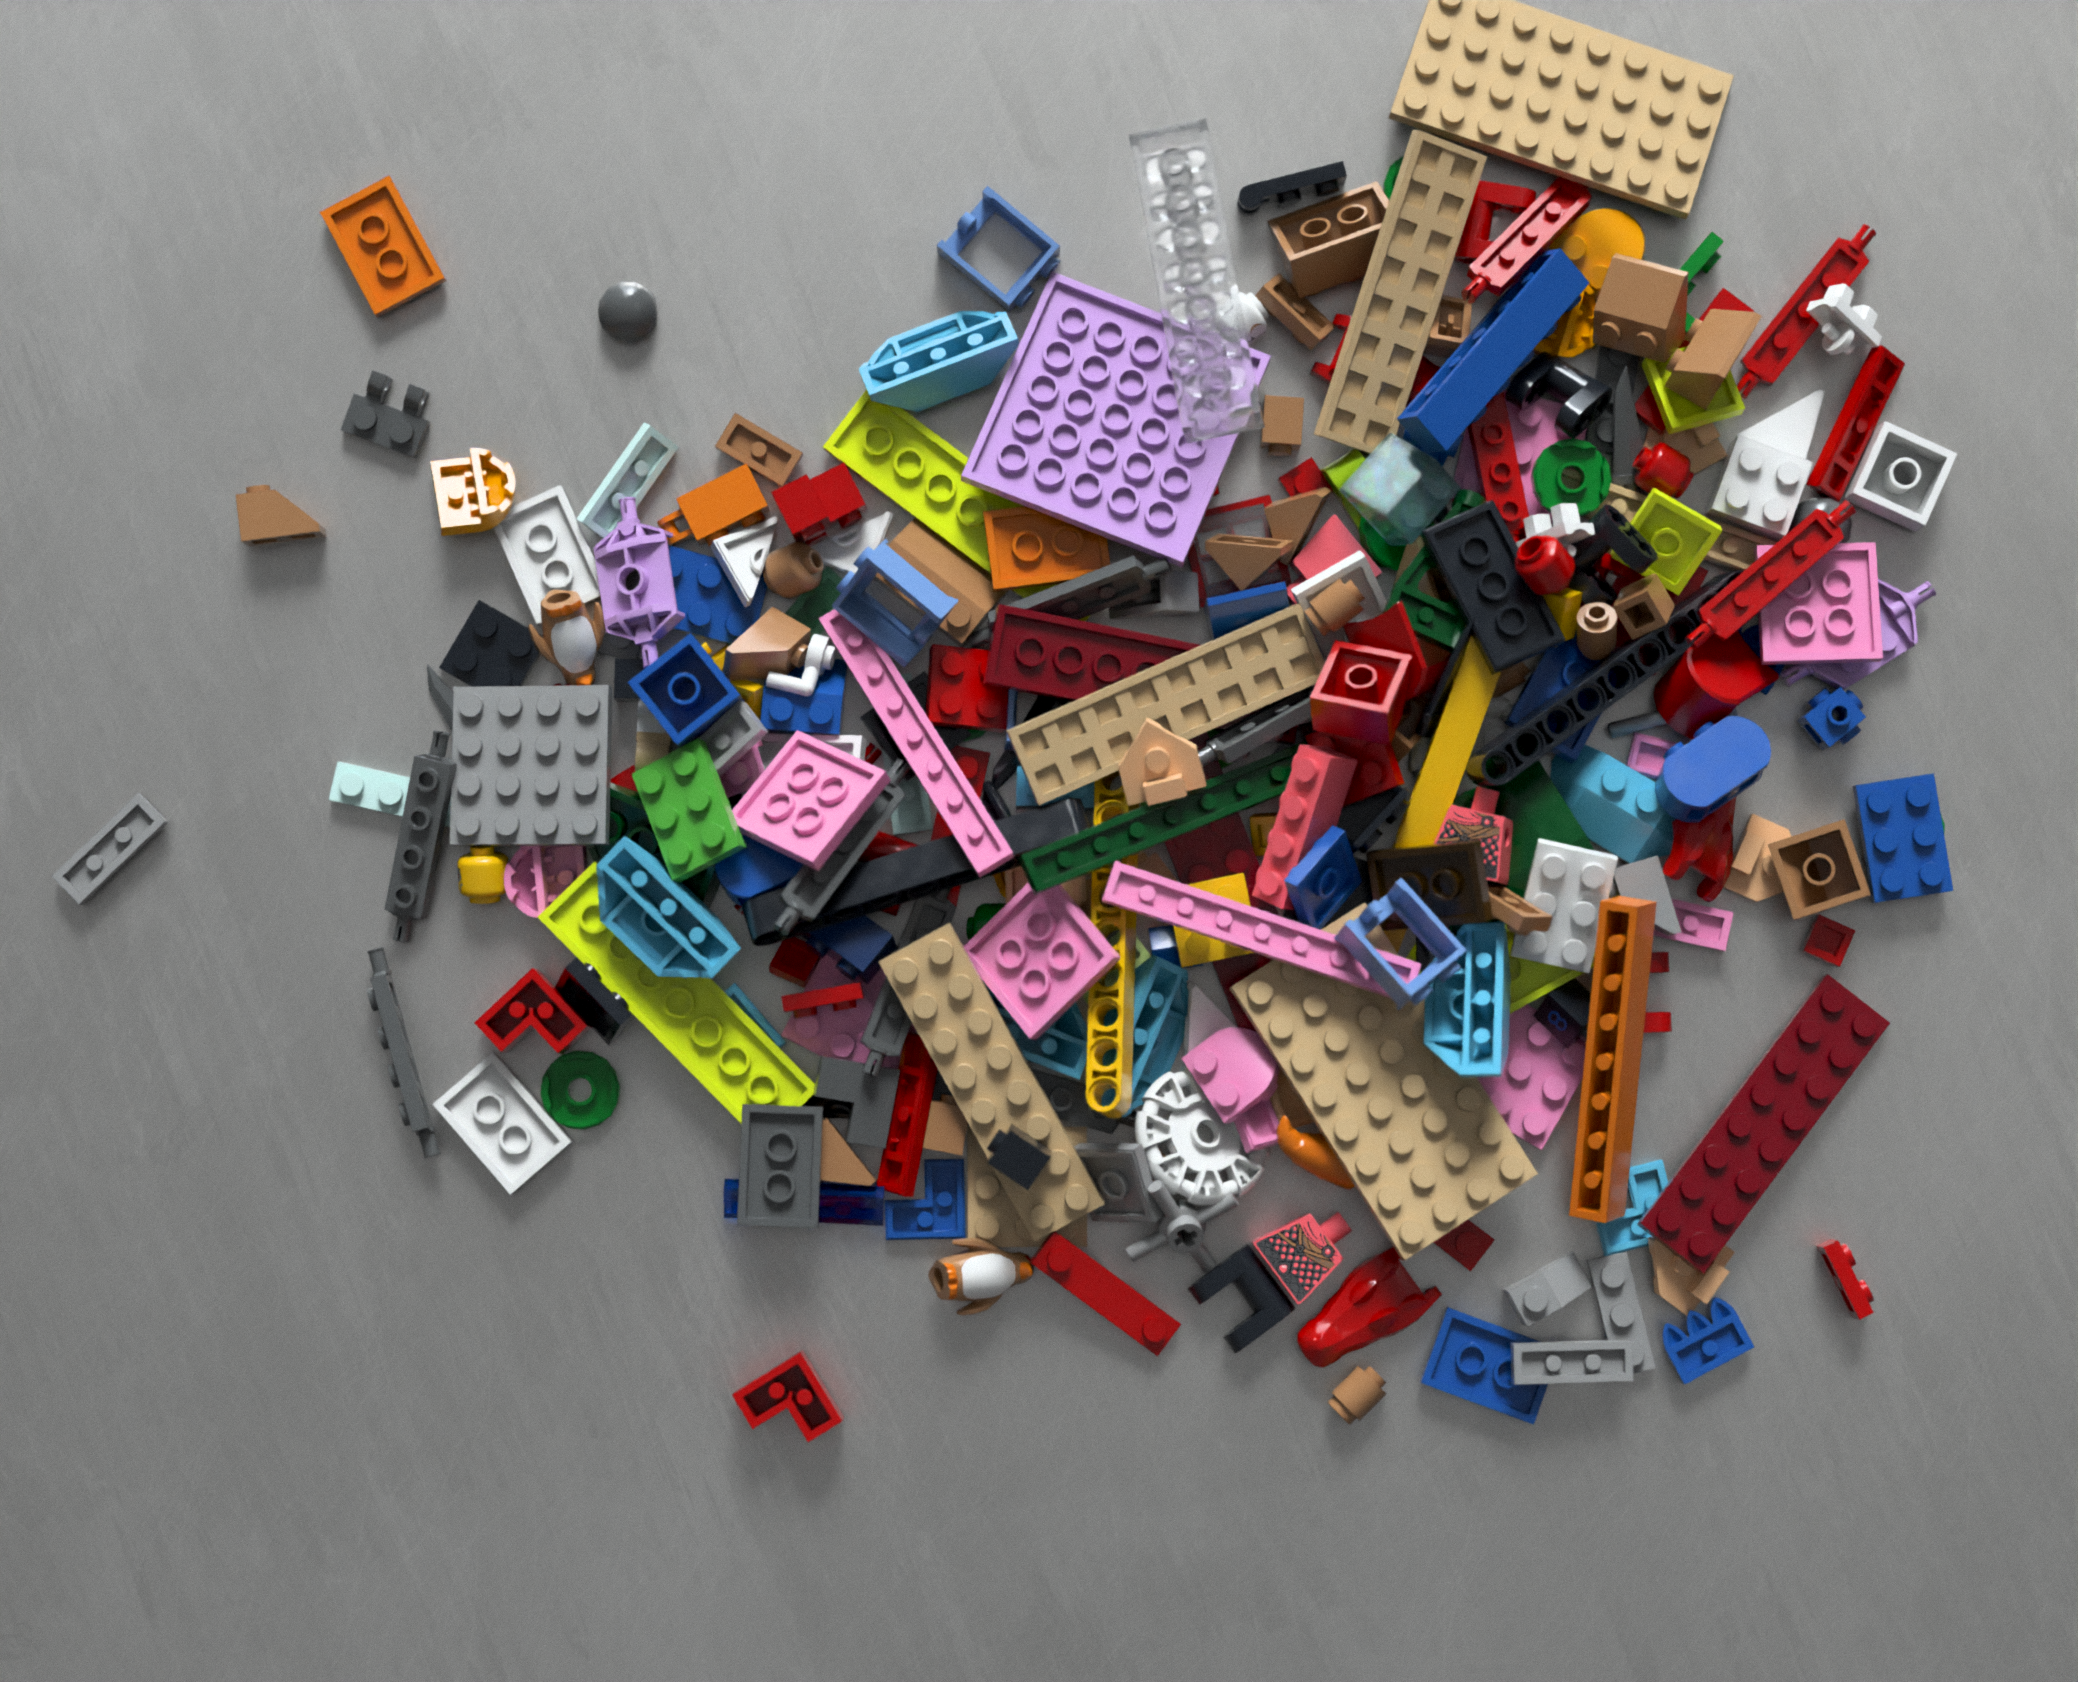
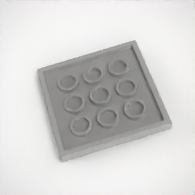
(531, 765)

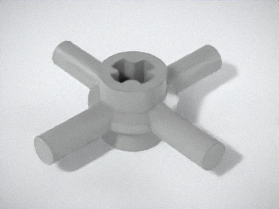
(1181, 1227)

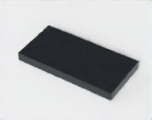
(1479, 570)

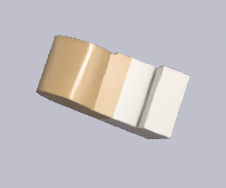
(651, 738)

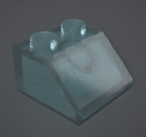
(1399, 490)

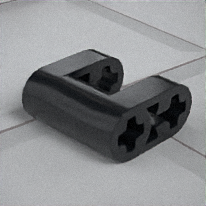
(1583, 395)
(1613, 533)
(1255, 1286)

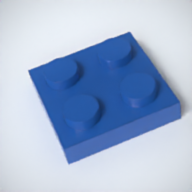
(1323, 879)

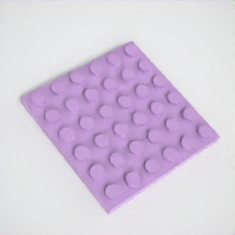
(1096, 426)

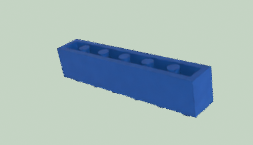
(1493, 352)

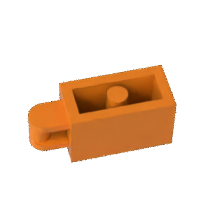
(717, 508)

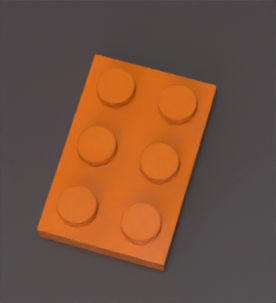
(383, 246)
(1039, 549)

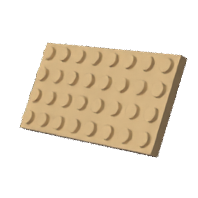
(1563, 99)
(1398, 1118)

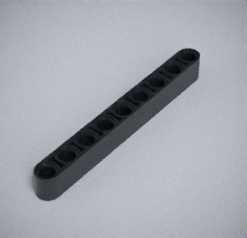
(1596, 687)
(914, 873)

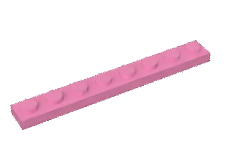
(920, 745)
(1244, 927)

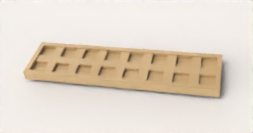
(1400, 292)
(1180, 694)
(989, 1074)

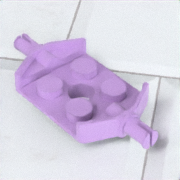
(651, 607)
(1897, 632)

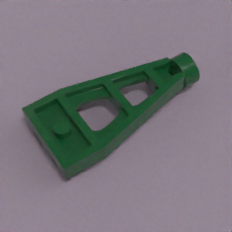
(1431, 618)

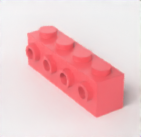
(1305, 814)

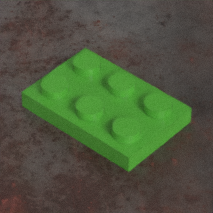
(688, 810)

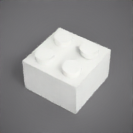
(1900, 476)
(1758, 488)

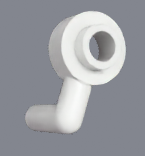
(818, 658)

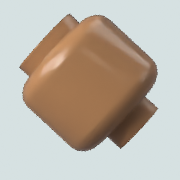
(793, 570)

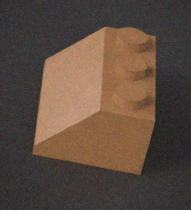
(1330, 239)
(949, 572)

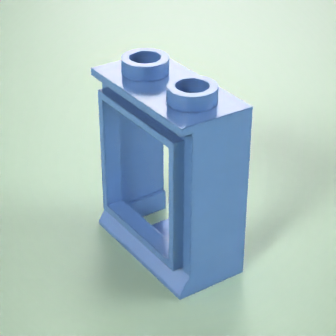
(972, 223)
(879, 622)
(1424, 925)

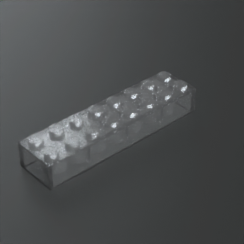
(1196, 281)

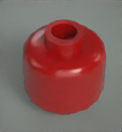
(1662, 469)
(1544, 564)

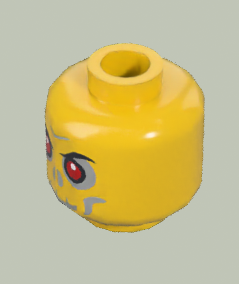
(482, 874)

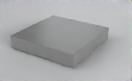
(1122, 1180)

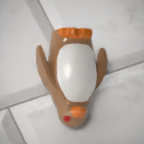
(569, 635)
(978, 1274)

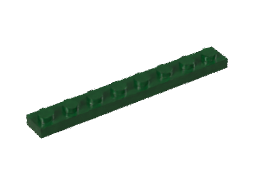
(1158, 822)

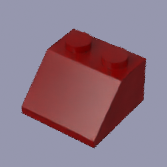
(1361, 692)

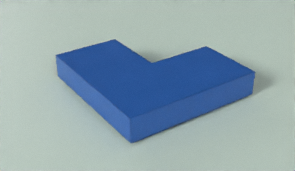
(939, 1214)

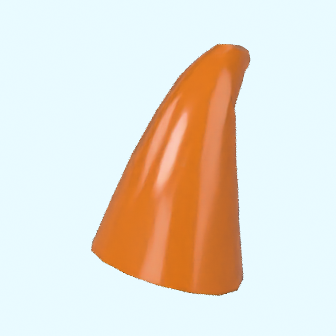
(1312, 1154)

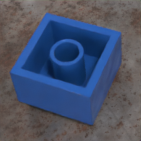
(685, 690)

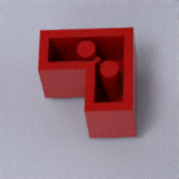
(819, 504)
(530, 1005)
(790, 1386)

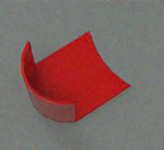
(1394, 633)
(1710, 683)

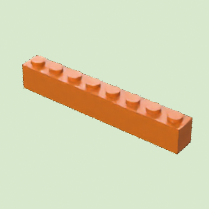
(1612, 1058)

